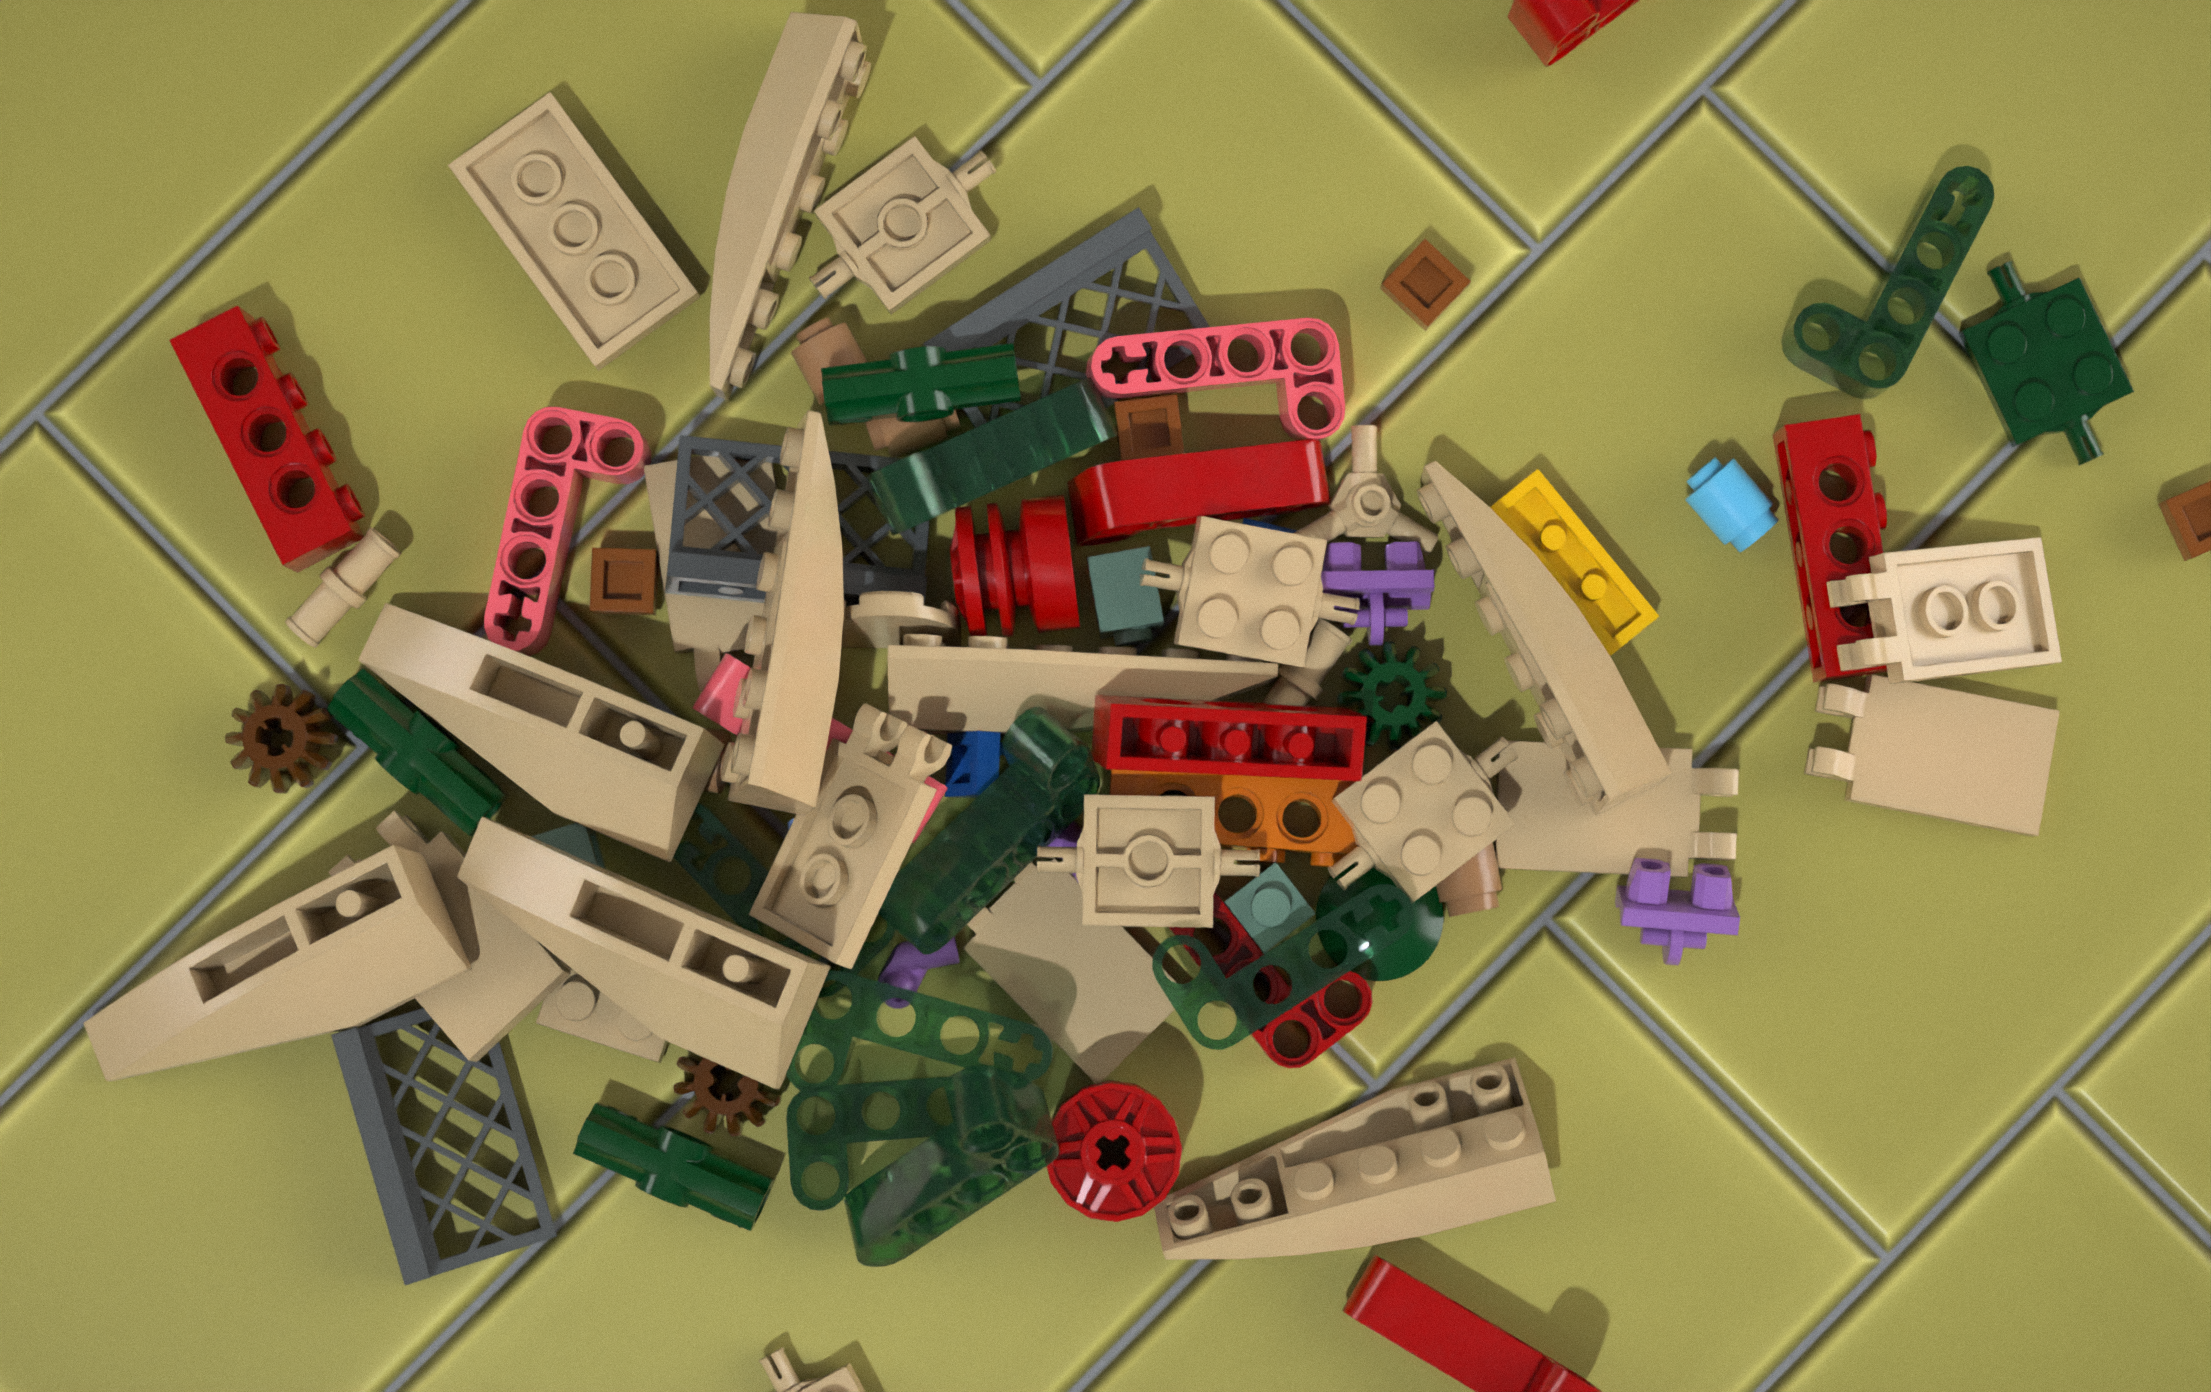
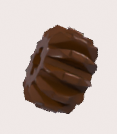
(269, 761)
(704, 1084)

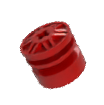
(1015, 567)
(1152, 1150)

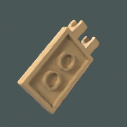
(1953, 611)
(706, 623)
(1940, 753)
(1566, 837)
(851, 846)
(507, 964)
(1074, 980)

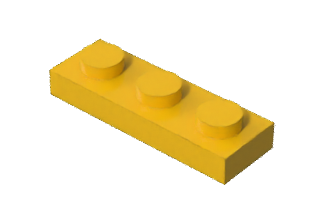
(1576, 561)

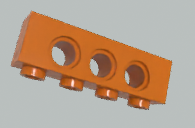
(1269, 799)

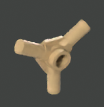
(1366, 502)

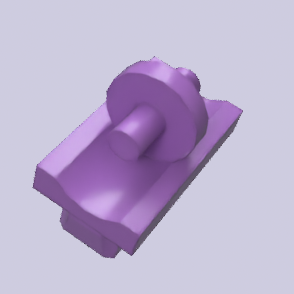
(1381, 593)
(1675, 916)

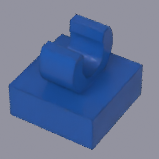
(972, 762)

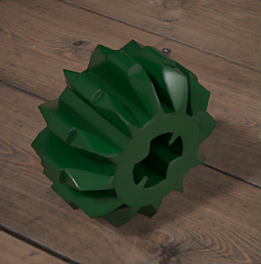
(1382, 676)

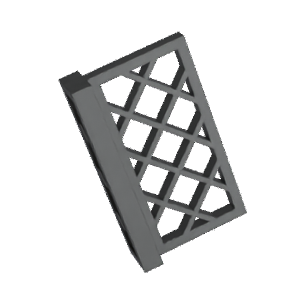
(1055, 285)
(735, 574)
(390, 1157)

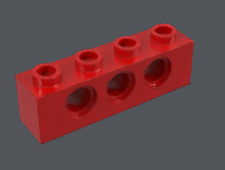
(211, 360)
(1812, 518)
(1228, 738)

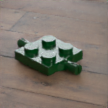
(2046, 362)

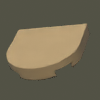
(888, 615)

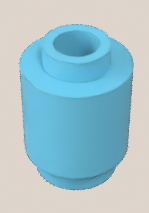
(1730, 503)

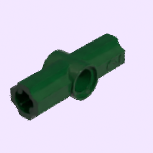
(920, 384)
(416, 751)
(673, 1166)

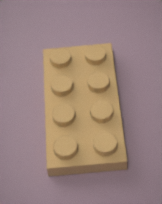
(574, 231)

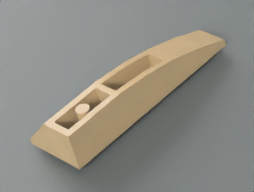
(778, 179)
(795, 641)
(1551, 650)
(993, 685)
(550, 731)
(653, 955)
(291, 971)
(1373, 1174)

